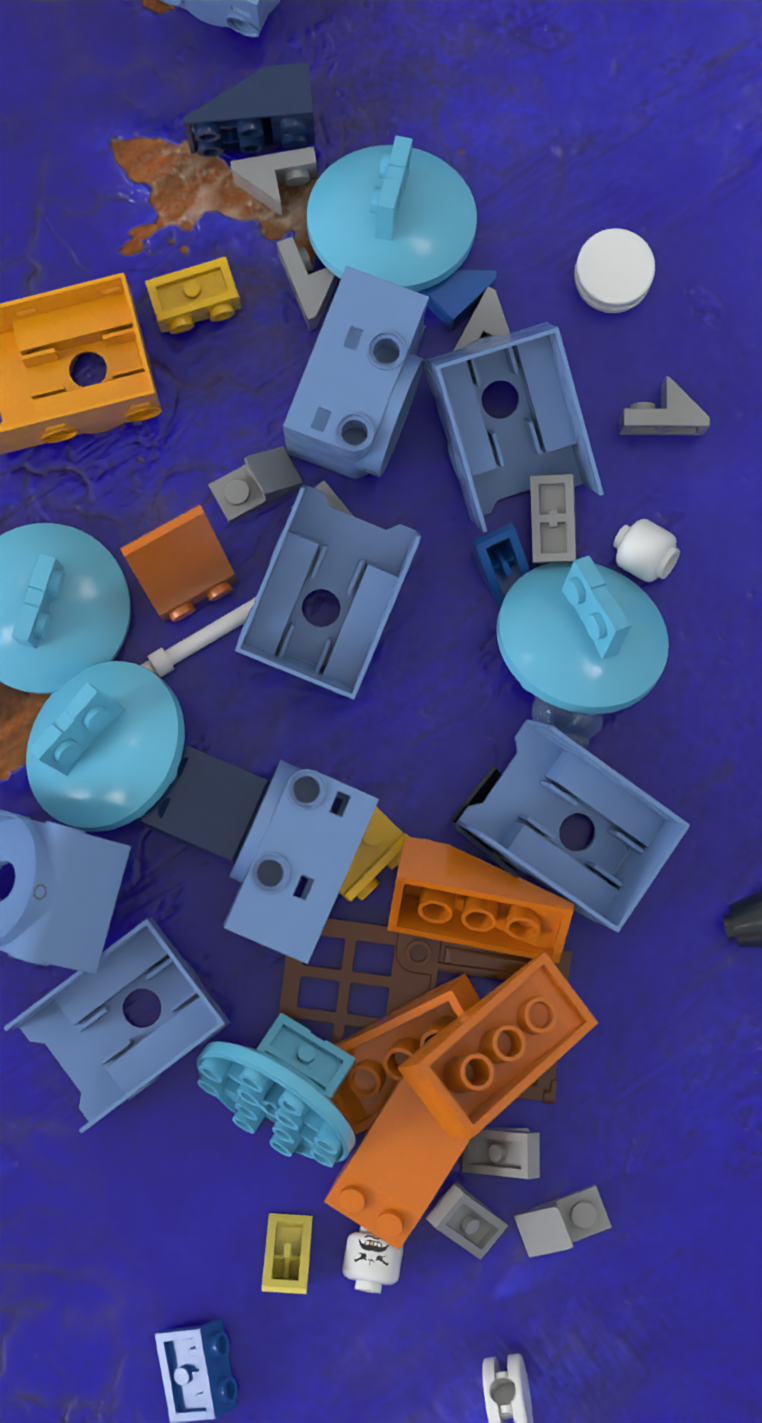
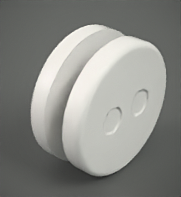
(614, 270)
(507, 1392)

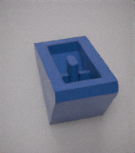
(458, 295)
(500, 560)

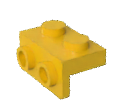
(194, 296)

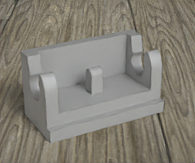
(553, 519)

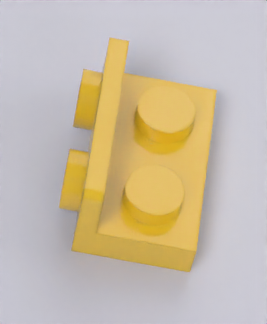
(379, 847)

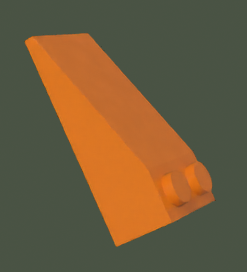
(180, 565)
(474, 904)
(390, 1042)
(497, 1048)
(395, 1168)

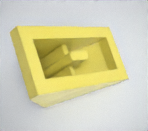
(287, 1253)

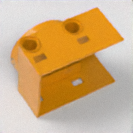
(36, 352)

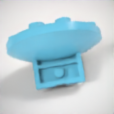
(392, 215)
(58, 606)
(582, 637)
(105, 746)
(288, 1082)

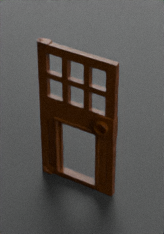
(412, 975)

